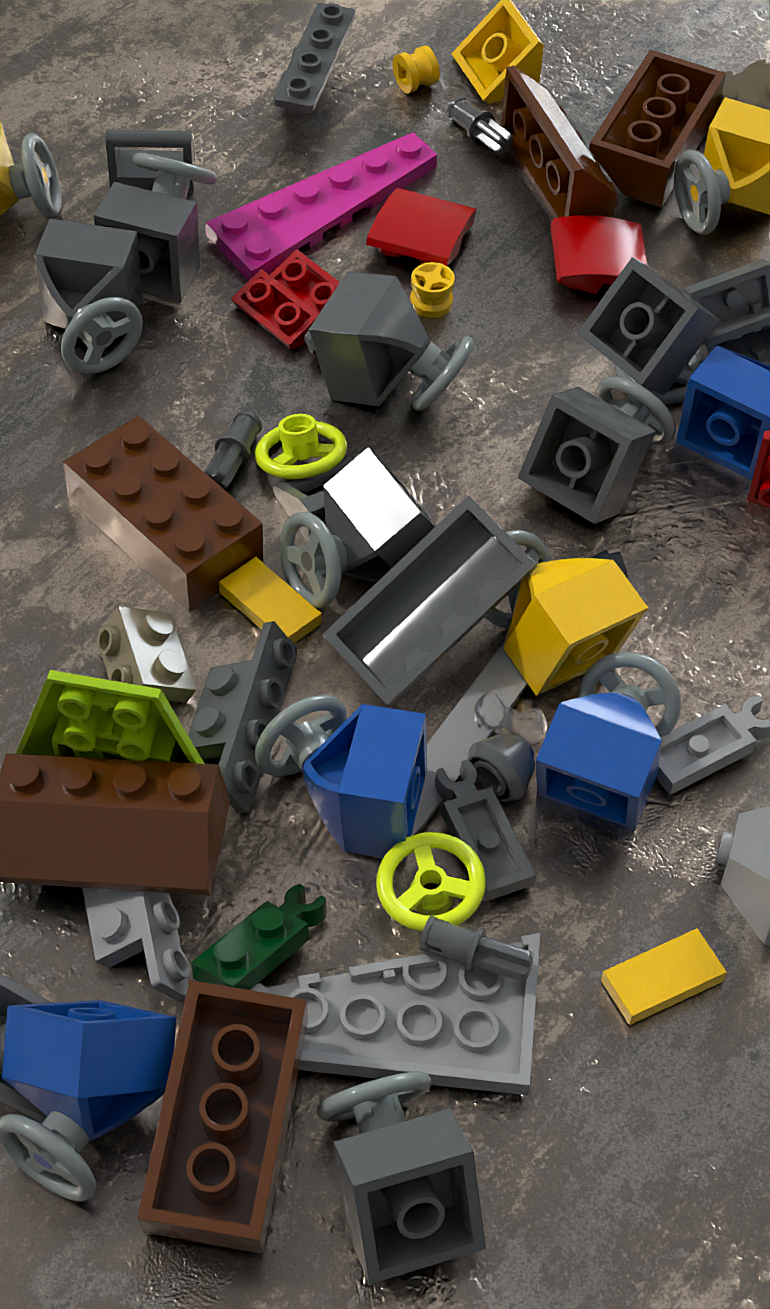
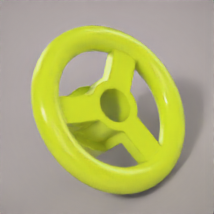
(300, 442)
(434, 901)

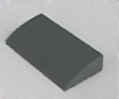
(429, 600)

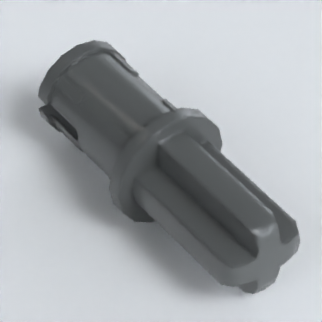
(480, 125)
(233, 448)
(475, 949)

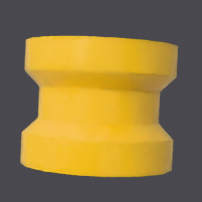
(416, 69)
(432, 289)

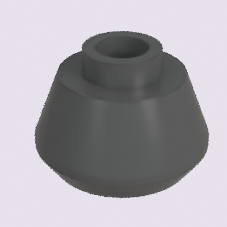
(503, 764)

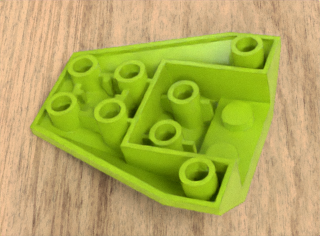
(105, 721)

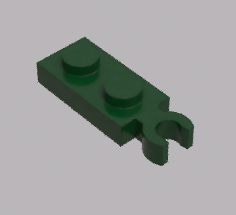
(260, 941)

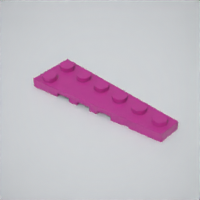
(278, 224)

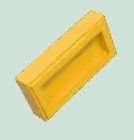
(268, 598)
(663, 976)

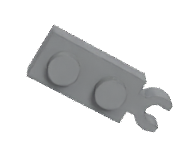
(709, 744)

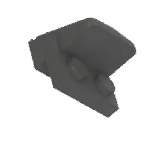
(742, 306)

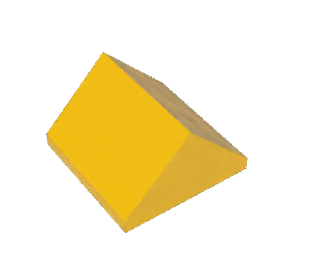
(497, 43)

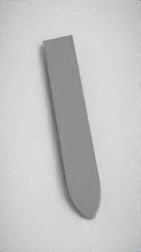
(460, 731)

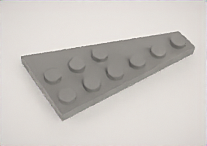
(421, 1018)

